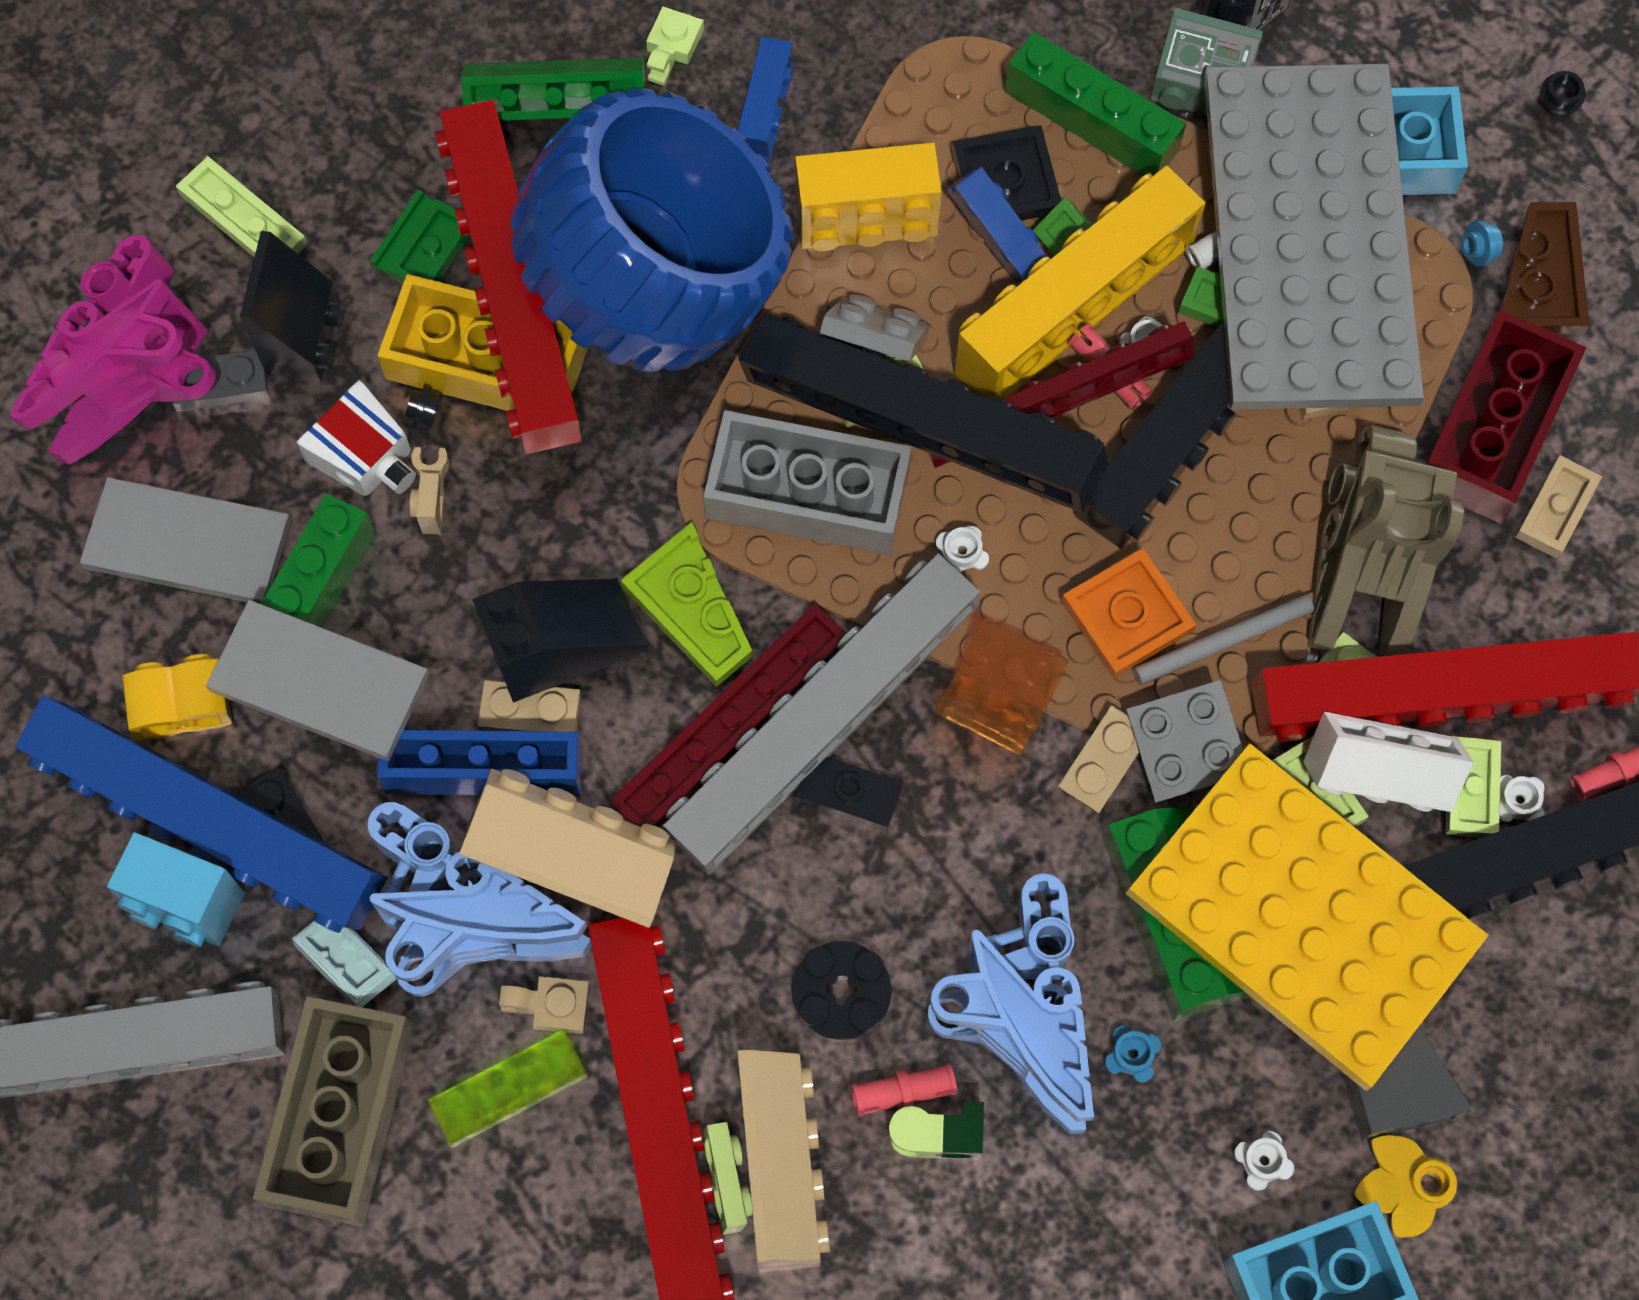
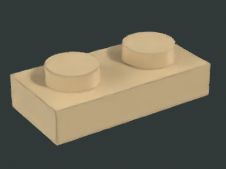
(1558, 507)
(546, 711)
(1102, 761)

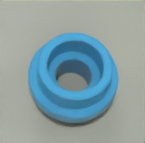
(1481, 243)

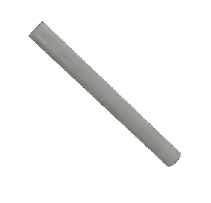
(1223, 639)

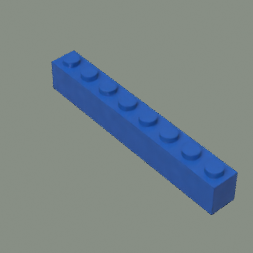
(201, 813)

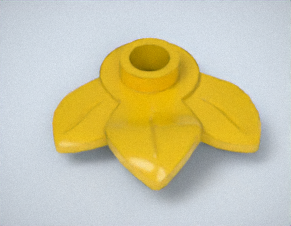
(1399, 1186)

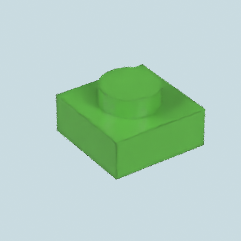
(1061, 224)
(1204, 298)

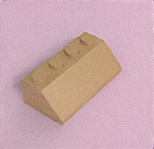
(569, 846)
(780, 1161)

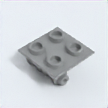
(1186, 739)

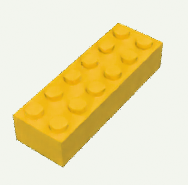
(1078, 285)

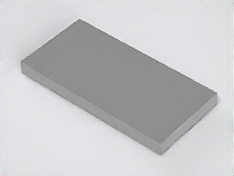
(185, 541)
(318, 680)

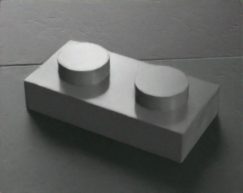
(237, 380)

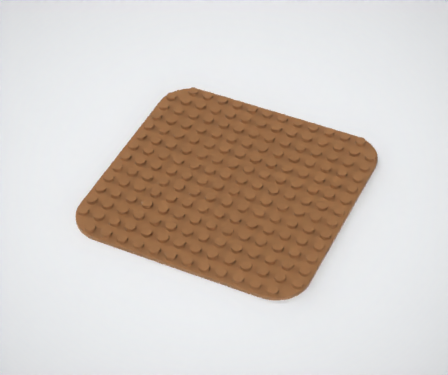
(1227, 542)

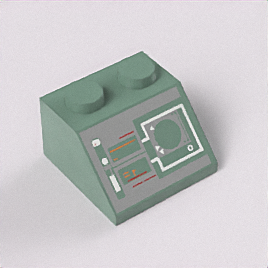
(1193, 45)

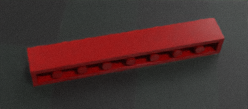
(520, 330)
(1451, 684)
(656, 1113)

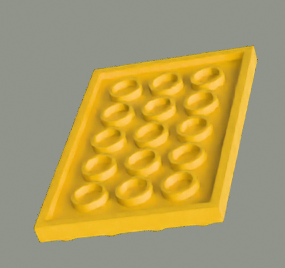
(1307, 916)

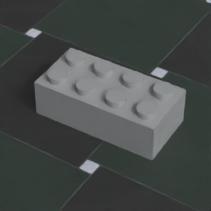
(807, 482)

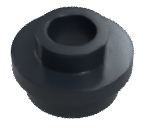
(1568, 84)
(422, 407)

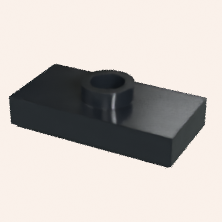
(851, 792)

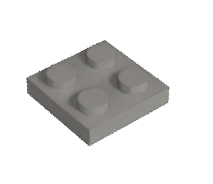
(864, 324)

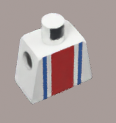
(359, 444)

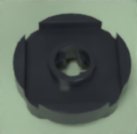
(860, 1012)

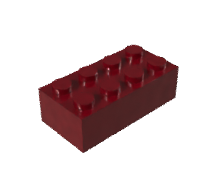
(1504, 413)

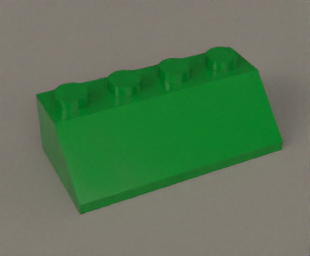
(1184, 976)

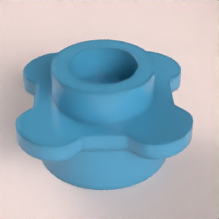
(1128, 1040)

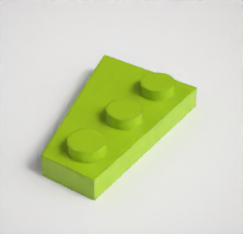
(688, 604)

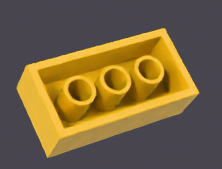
(443, 343)

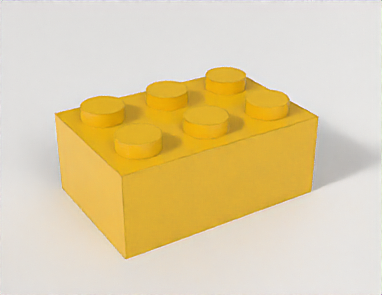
(868, 196)

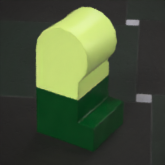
(927, 1135)

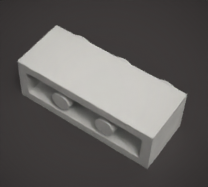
(1387, 762)

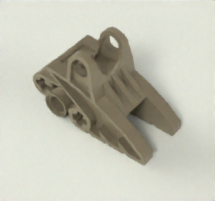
(1383, 537)

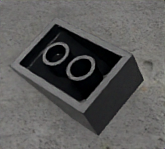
(290, 313)
(557, 631)

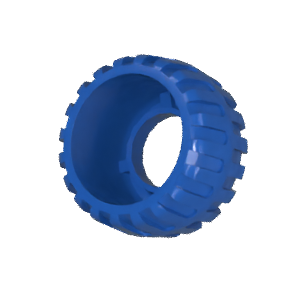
(683, 186)

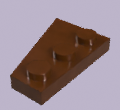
(1548, 270)

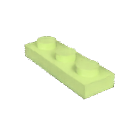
(235, 207)

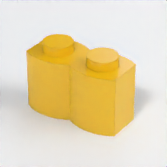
(173, 699)

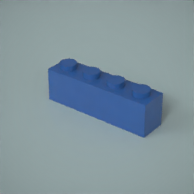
(461, 761)

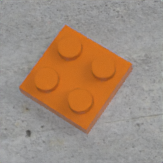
(1128, 612)

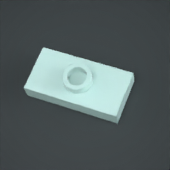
(345, 962)

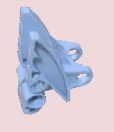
(465, 924)
(1018, 1023)

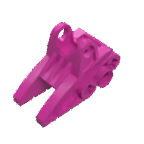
(124, 358)

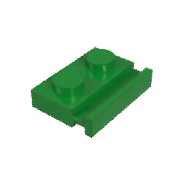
(420, 241)

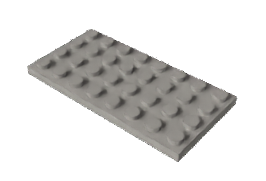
(1311, 237)

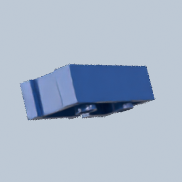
(768, 83)
(997, 222)

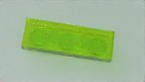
(507, 1088)

